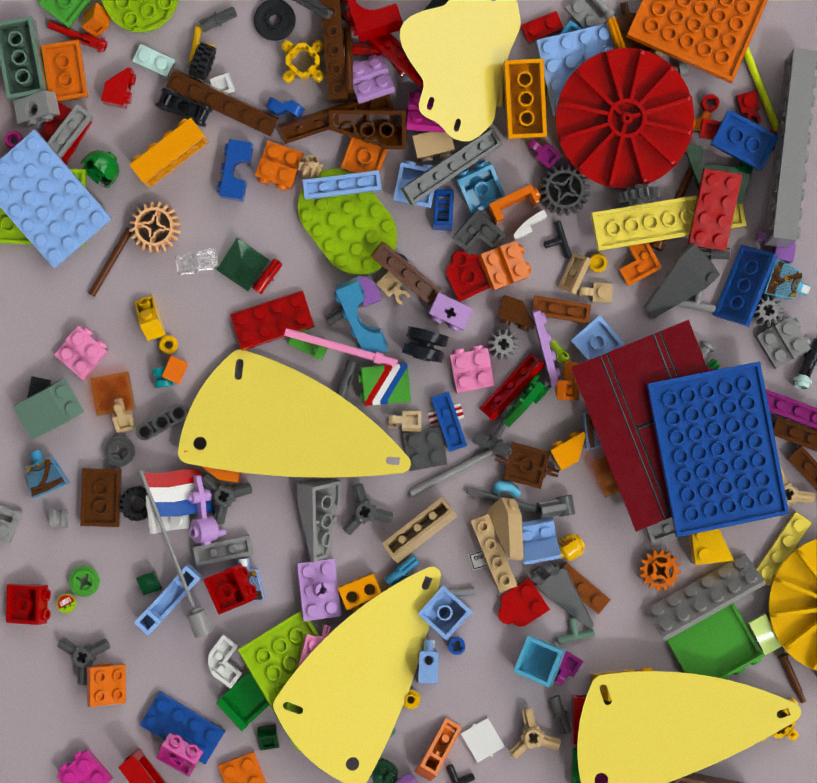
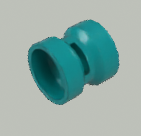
(157, 373)

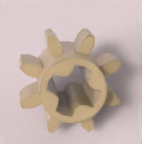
(310, 167)

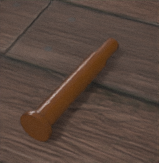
(792, 676)

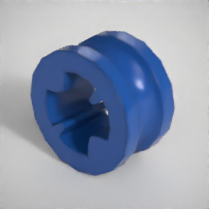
(462, 644)

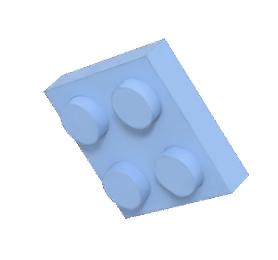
(596, 339)

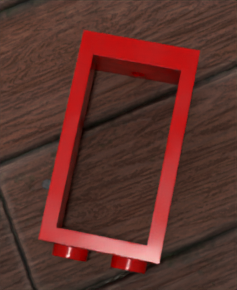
(139, 769)

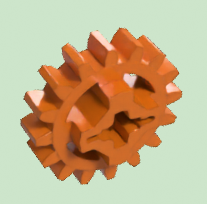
(666, 564)

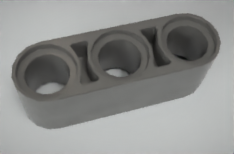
(152, 423)

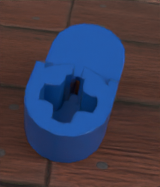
(286, 107)

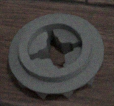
(111, 447)

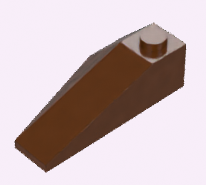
(376, 126)

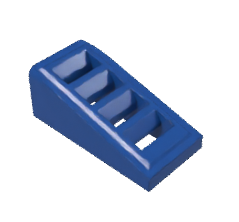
(442, 224)

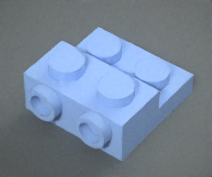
(407, 172)

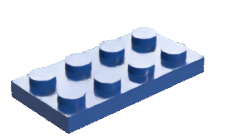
(745, 285)
(172, 717)

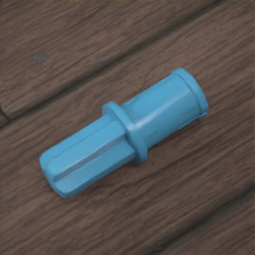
(402, 570)

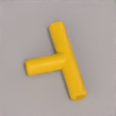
(196, 41)

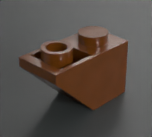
(515, 312)

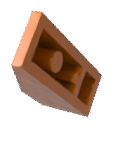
(438, 750)

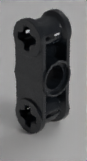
(170, 102)

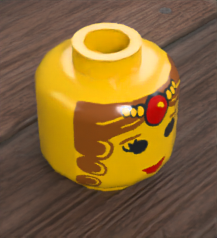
(571, 546)

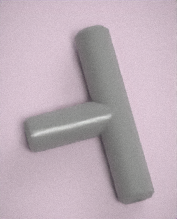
(696, 304)

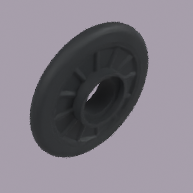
(283, 28)

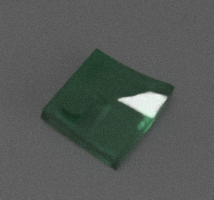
(242, 264)

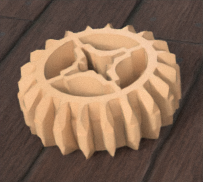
(155, 219)

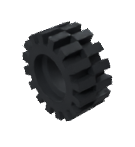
(202, 61)
(125, 503)

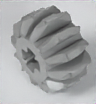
(773, 308)
(508, 340)

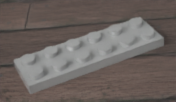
(705, 597)

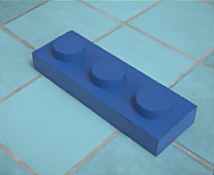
(449, 421)

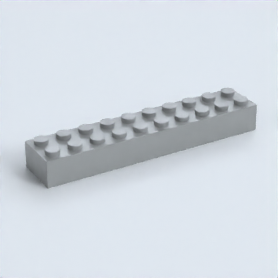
(791, 148)

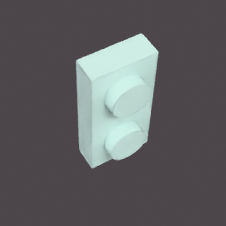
(154, 61)

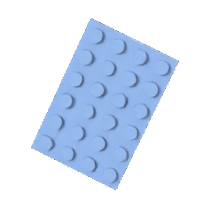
(48, 200)

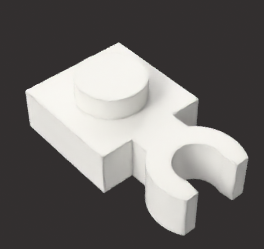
(223, 83)

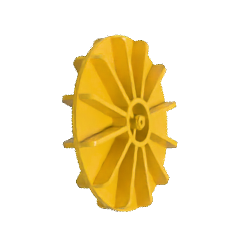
(794, 604)

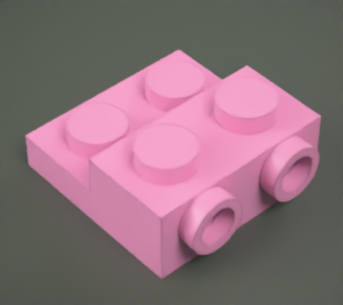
(82, 352)
(471, 369)

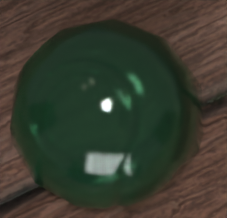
(385, 772)

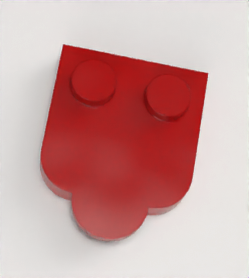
(466, 275)
(522, 604)

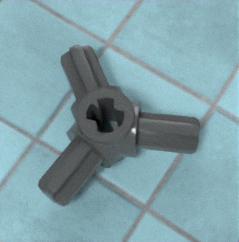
(234, 492)
(361, 500)
(75, 652)

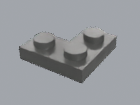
(478, 226)

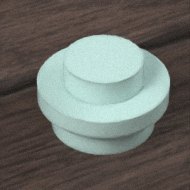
(802, 382)

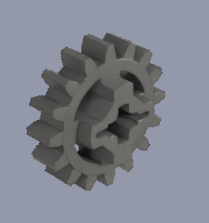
(638, 195)

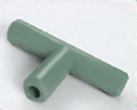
(575, 634)

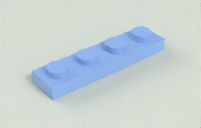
(342, 185)

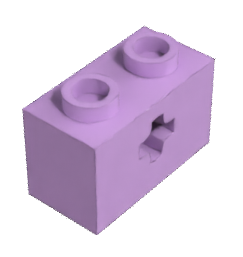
(460, 310)

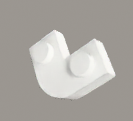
(219, 664)

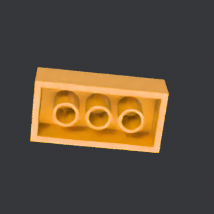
(525, 99)
(168, 152)

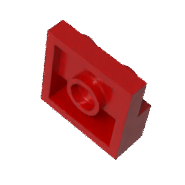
(230, 588)
(27, 604)

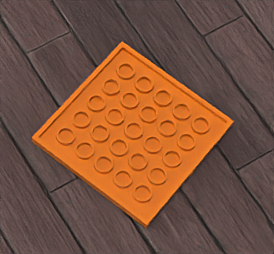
(699, 32)

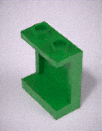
(243, 702)

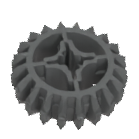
(556, 185)

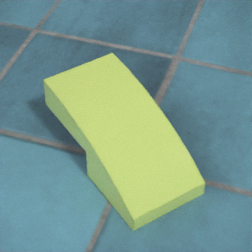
(764, 634)

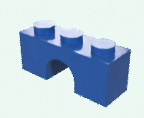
(236, 153)

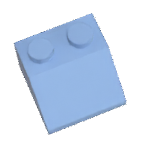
(445, 613)

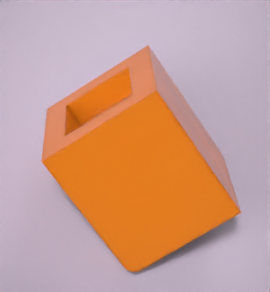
(96, 20)
(174, 369)

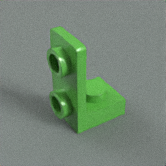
(312, 349)

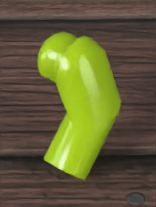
(561, 355)

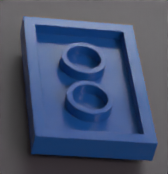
(744, 140)

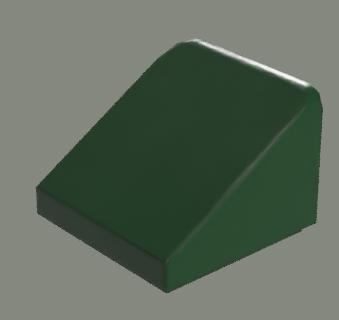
(149, 583)
(268, 737)

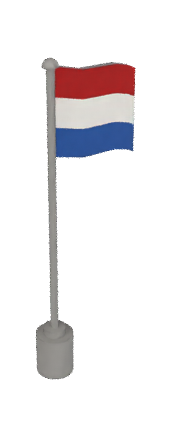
(169, 499)

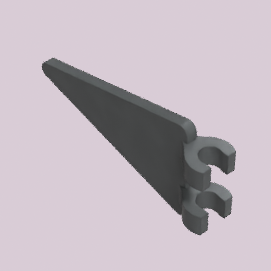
(562, 591)

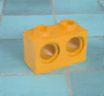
(358, 587)

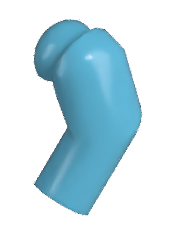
(506, 486)

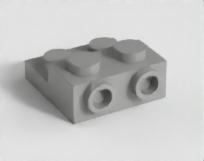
(784, 341)

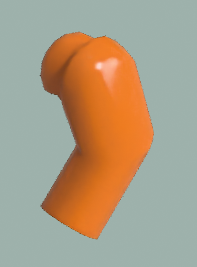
(697, 122)

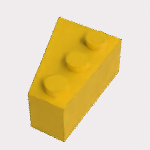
(709, 548)

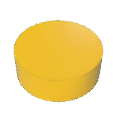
(598, 263)

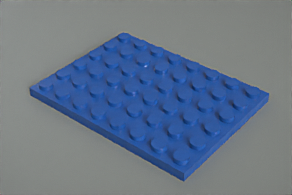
(717, 449)

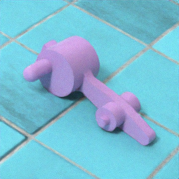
(204, 528)

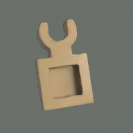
(391, 285)

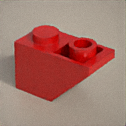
(118, 88)

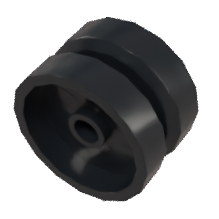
(425, 344)

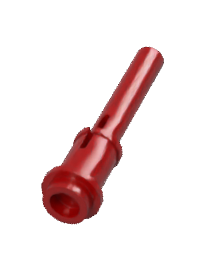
(86, 39)

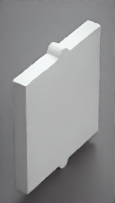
(482, 739)

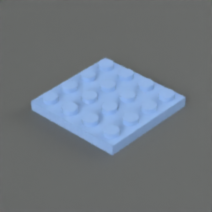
(566, 52)

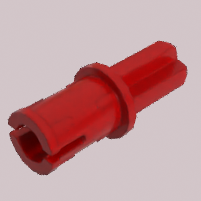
(365, 49)
(267, 276)

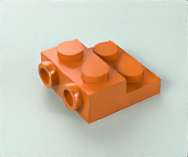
(278, 166)
(505, 265)

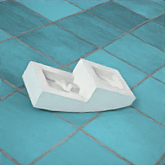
(525, 228)

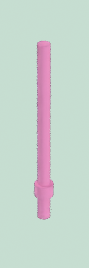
(377, 357)

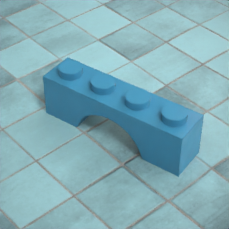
(350, 296)

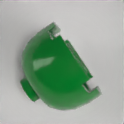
(101, 167)

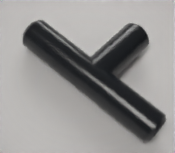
(561, 239)
(454, 778)

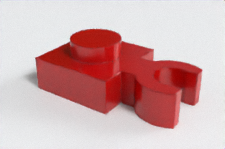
(748, 104)

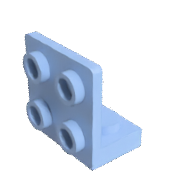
(539, 541)

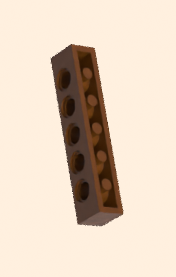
(334, 53)

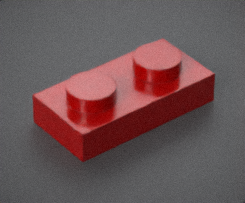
(542, 27)

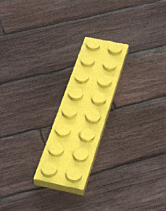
(649, 223)

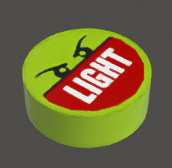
(66, 603)

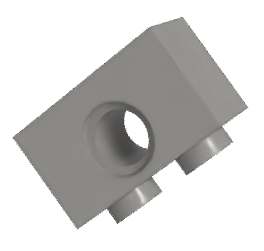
(36, 108)

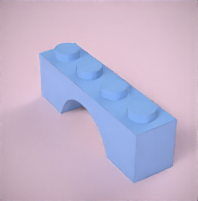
(167, 600)

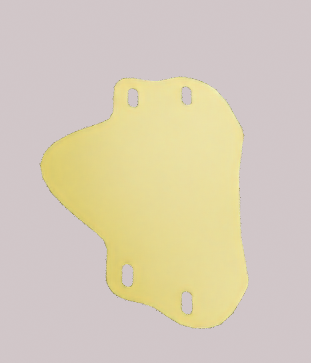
(461, 60)

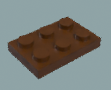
(101, 497)

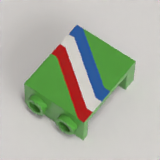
(385, 384)

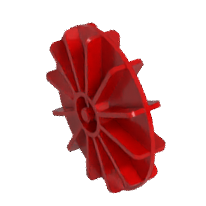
(624, 118)

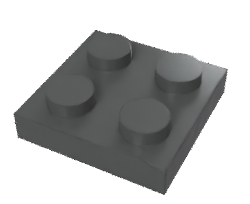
(425, 448)

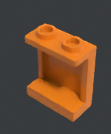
(527, 192)

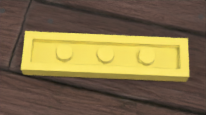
(782, 546)

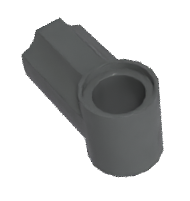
(559, 507)

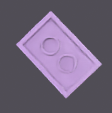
(318, 590)

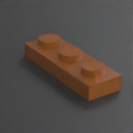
(562, 309)
(588, 592)

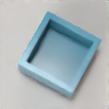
(539, 660)

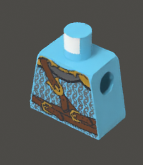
(785, 282)

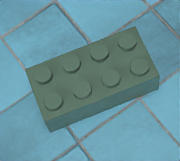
(21, 58)

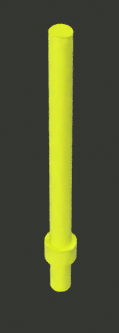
(761, 89)

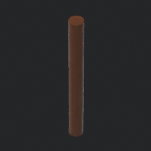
(348, 60)
(110, 262)

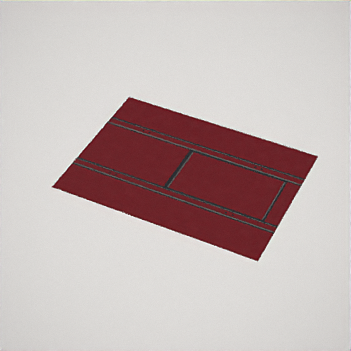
(622, 415)

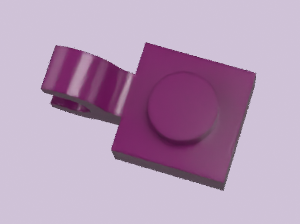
(545, 155)
(569, 666)

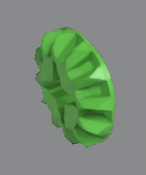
(76, 584)

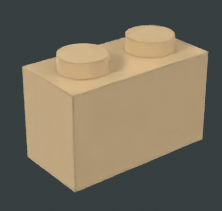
(432, 145)

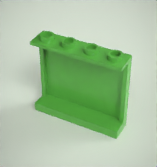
(716, 645)

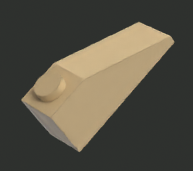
(508, 526)

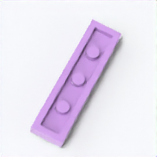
(544, 339)

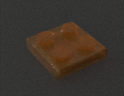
(112, 387)

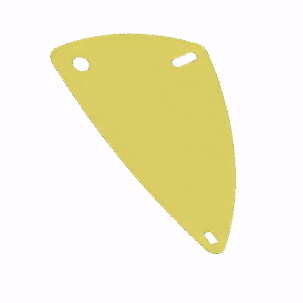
(282, 426)
(358, 681)
(671, 724)

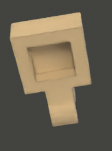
(600, 292)
(122, 419)
(409, 421)

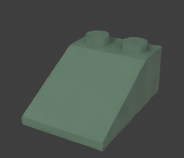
(48, 408)

